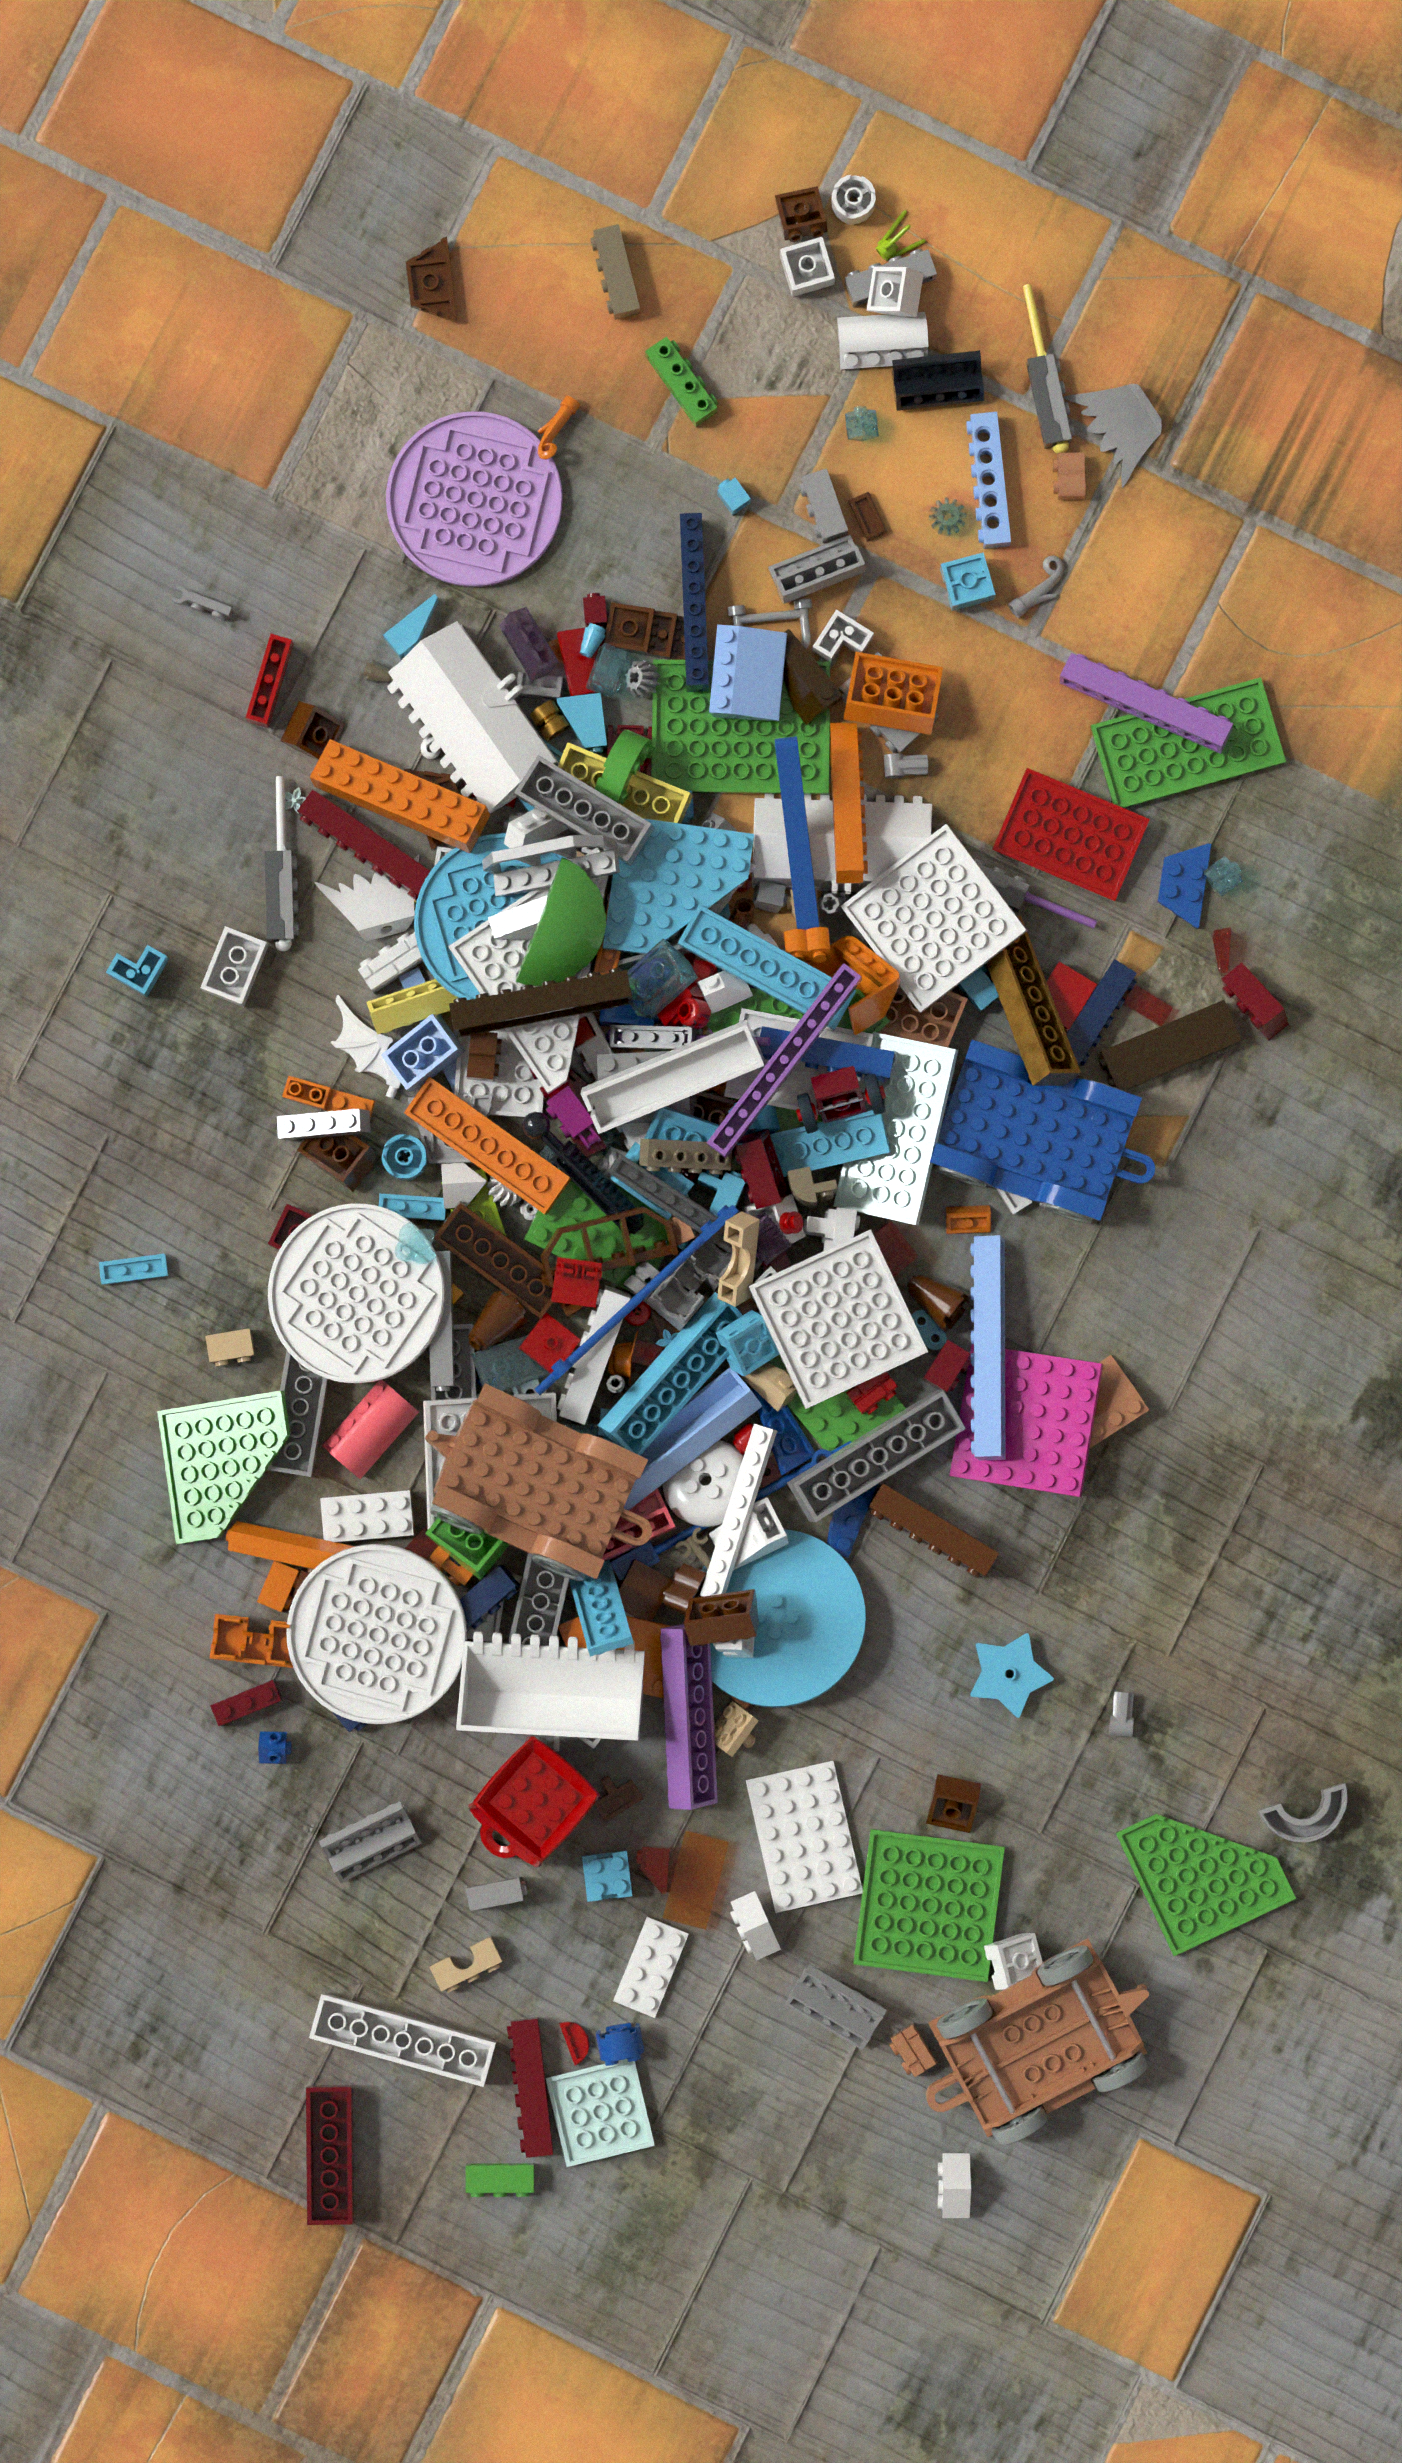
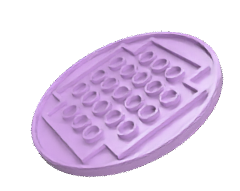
(473, 499)

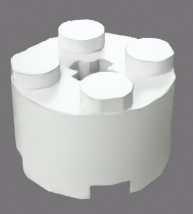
(853, 212)

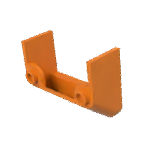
(877, 984)

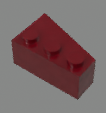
(1255, 1001)

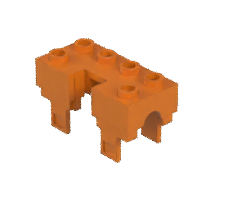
(235, 1642)

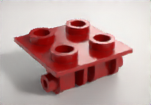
(576, 1282)

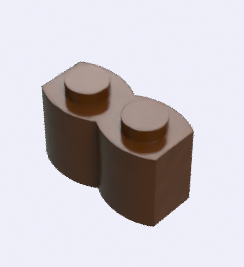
(686, 1585)

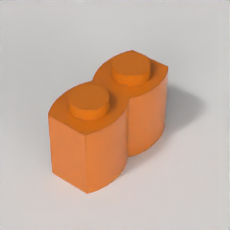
(808, 944)

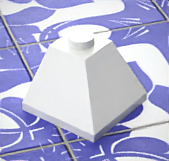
(723, 990)

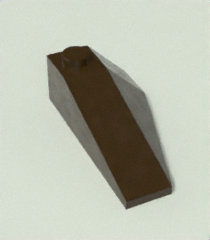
(806, 682)

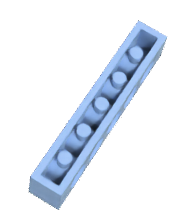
(988, 424)

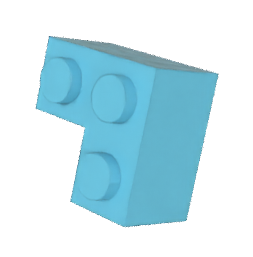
(139, 976)

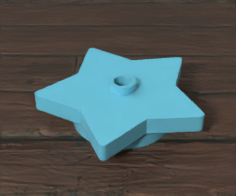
(1009, 1691)

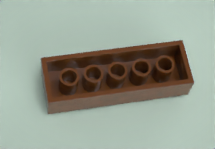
(496, 1258)
(932, 1530)

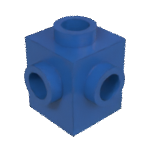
(273, 1747)

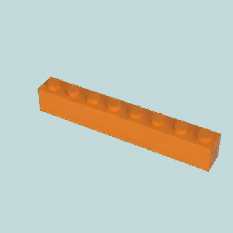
(847, 803)

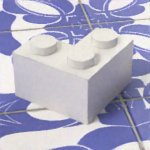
(841, 631)
(754, 1926)
(954, 2185)

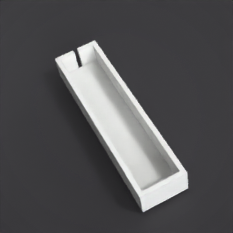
(673, 1076)

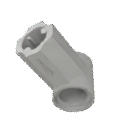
(899, 766)
(832, 902)
(1121, 1719)

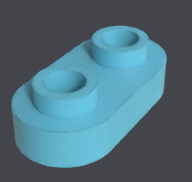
(928, 1329)

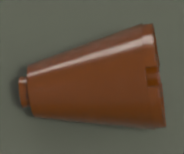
(938, 1300)
(497, 1320)

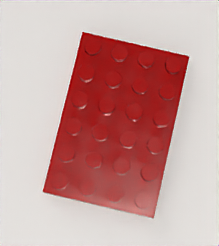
(1070, 834)

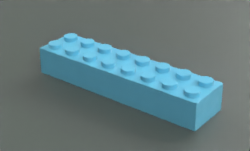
(670, 1379)

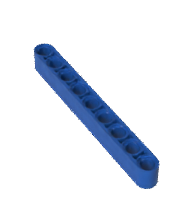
(797, 832)

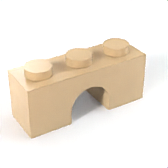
(485, 1958)

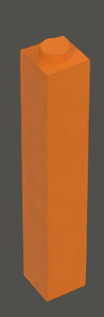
(280, 1545)

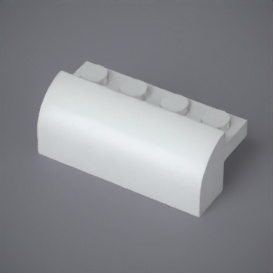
(880, 339)

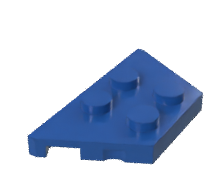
(1184, 883)

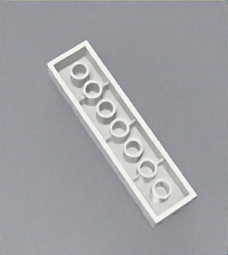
(402, 2039)

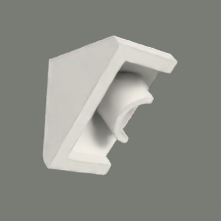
(459, 1184)

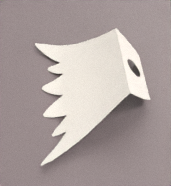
(373, 905)

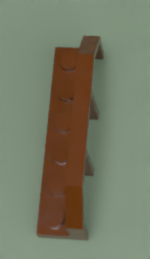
(617, 1258)

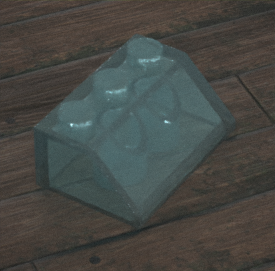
(659, 979)

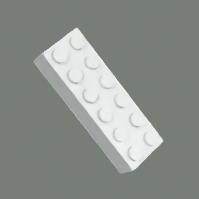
(590, 1368)

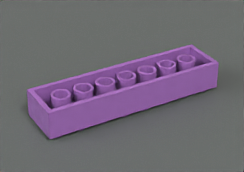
(688, 1721)

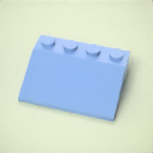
(747, 673)

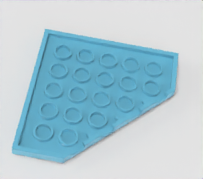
(670, 879)

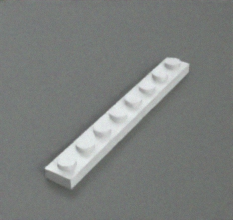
(739, 1511)

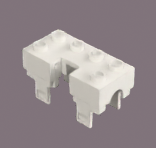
(834, 1228)

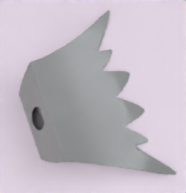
(1126, 419)

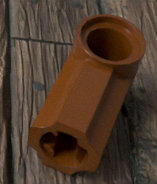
(742, 913)

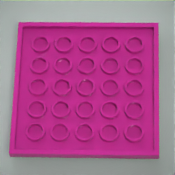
(1046, 1424)

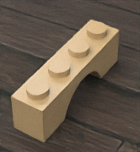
(743, 1235)

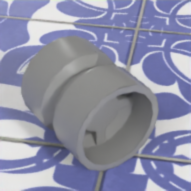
(636, 1282)

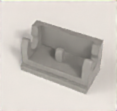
(543, 688)

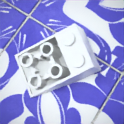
(761, 1536)

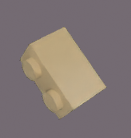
(230, 1346)

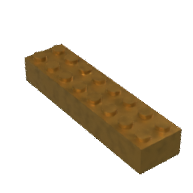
(1032, 1014)

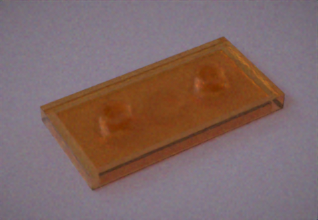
(695, 1880)

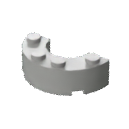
(1313, 1827)

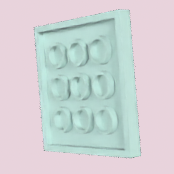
(600, 2112)

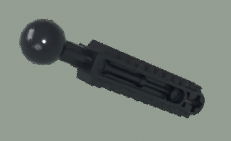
(582, 1171)

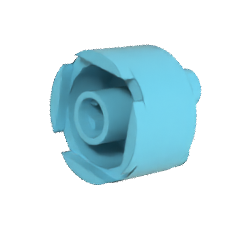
(408, 1145)

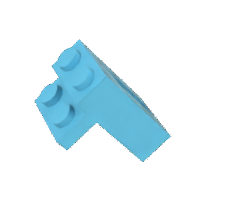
(728, 1189)

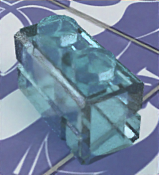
(607, 670)

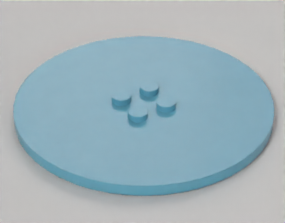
(455, 902)
(806, 1629)

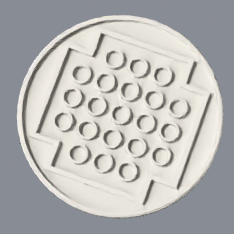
(347, 1298)
(376, 1634)

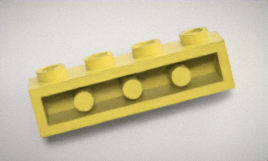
(409, 1006)

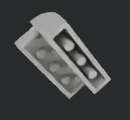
(817, 569)
(370, 1841)
(835, 2006)

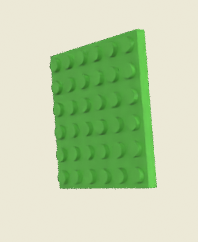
(928, 1905)

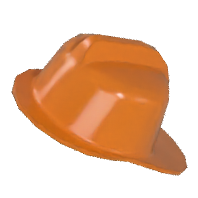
(620, 1359)

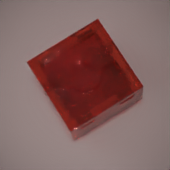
(894, 1248)

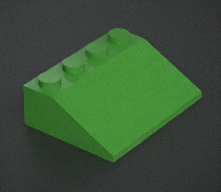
(472, 1551)

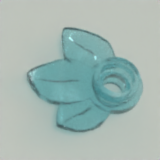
(418, 1242)

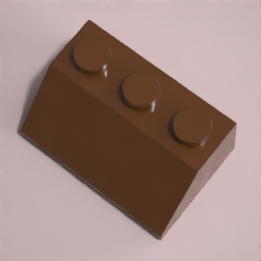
(722, 1617)

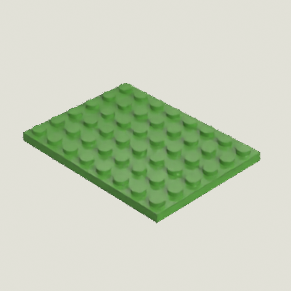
(729, 753)

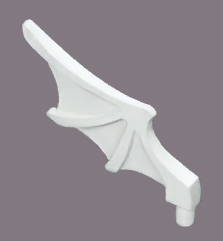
(365, 1047)

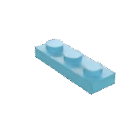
(414, 1206)
(133, 1269)

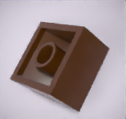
(311, 730)
(953, 1803)

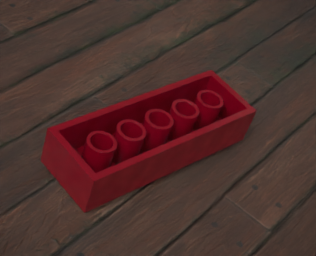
(330, 2155)

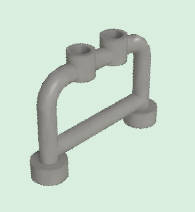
(801, 611)

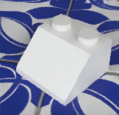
(895, 291)

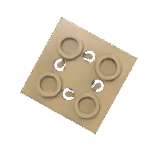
(734, 1729)

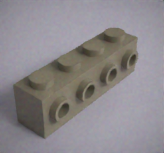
(616, 272)
(682, 1154)

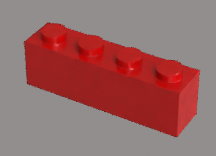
(269, 680)

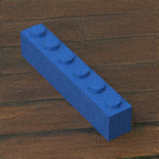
(835, 1054)

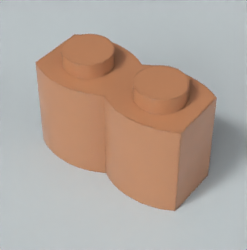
(1070, 476)

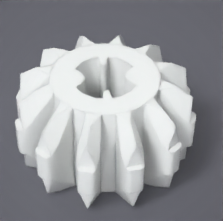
(502, 1193)

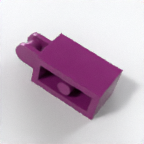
(573, 1116)

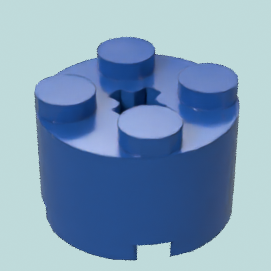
(620, 2043)

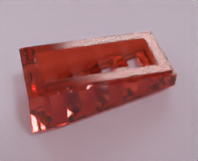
(1221, 942)

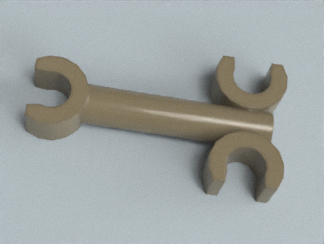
(692, 1543)

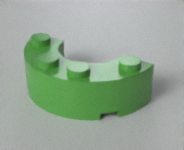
(623, 762)

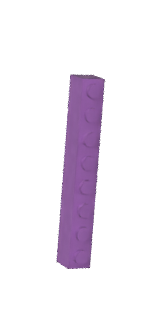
(1146, 703)

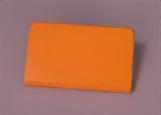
(968, 1219)

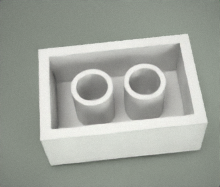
(234, 966)

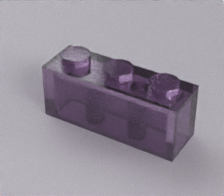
(528, 644)

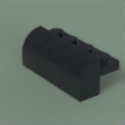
(937, 380)

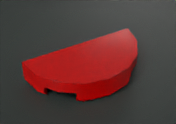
(576, 2040)

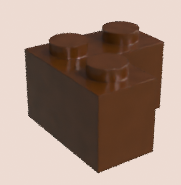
(482, 1056)

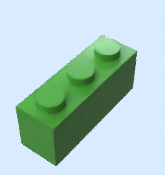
(500, 2179)

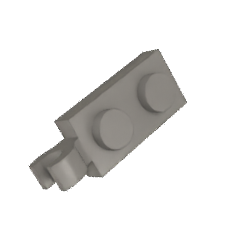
(203, 603)

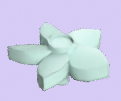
(294, 799)

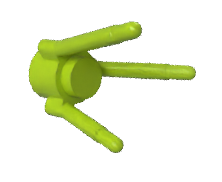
(888, 247)

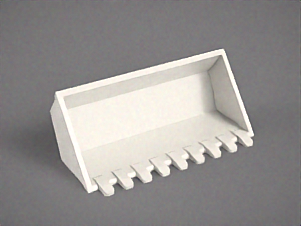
(469, 715)
(890, 835)
(550, 1689)

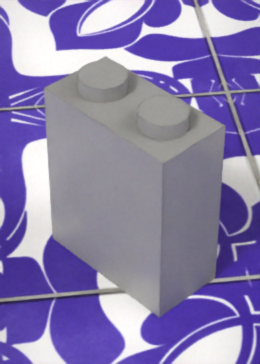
(496, 1893)

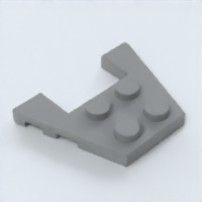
(437, 1150)

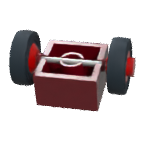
(839, 1097)

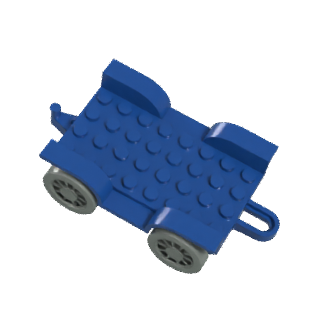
(1036, 1140)

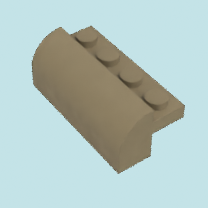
(805, 1192)

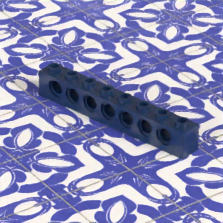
(694, 602)

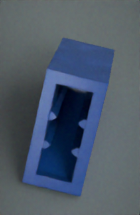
(624, 1016)

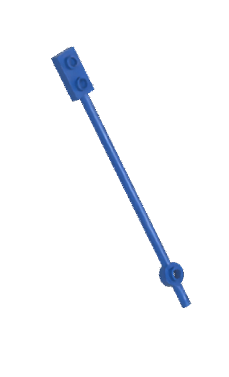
(708, 1231)
(649, 1555)

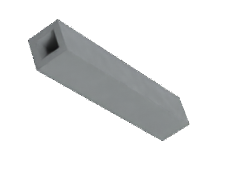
(442, 1345)

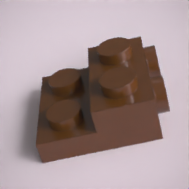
(801, 214)

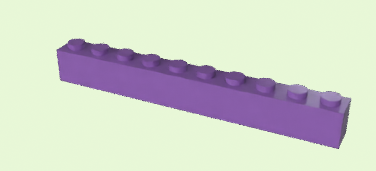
(784, 1060)

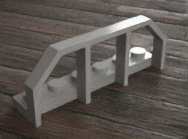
(542, 875)

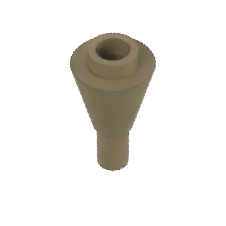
(377, 672)

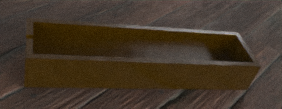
(541, 1003)

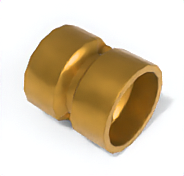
(550, 721)

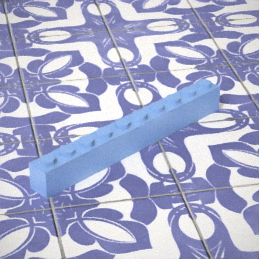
(988, 1348)

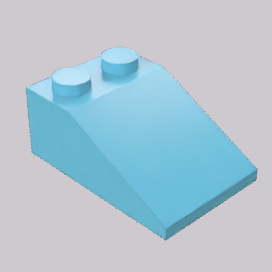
(673, 1179)

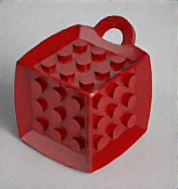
(532, 1803)

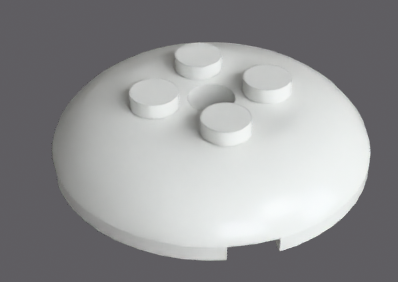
(705, 1504)

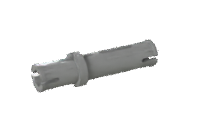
(616, 1378)

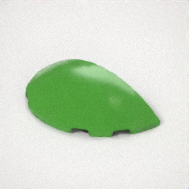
(567, 930)

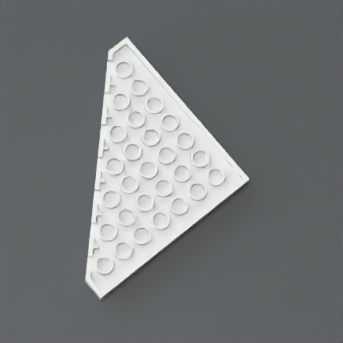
(495, 966)

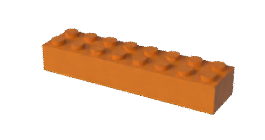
(400, 796)

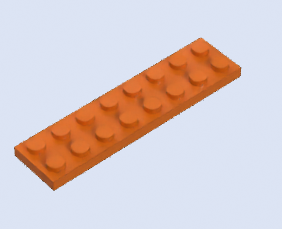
(487, 1145)

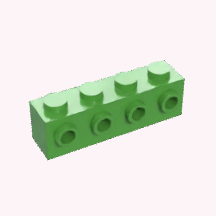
(681, 381)

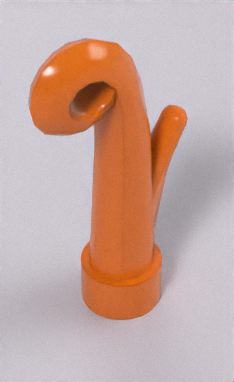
(567, 408)

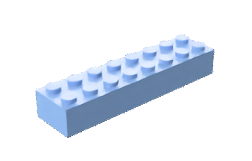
(693, 1430)

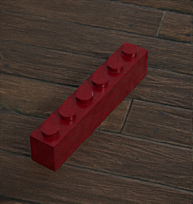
(531, 2087)

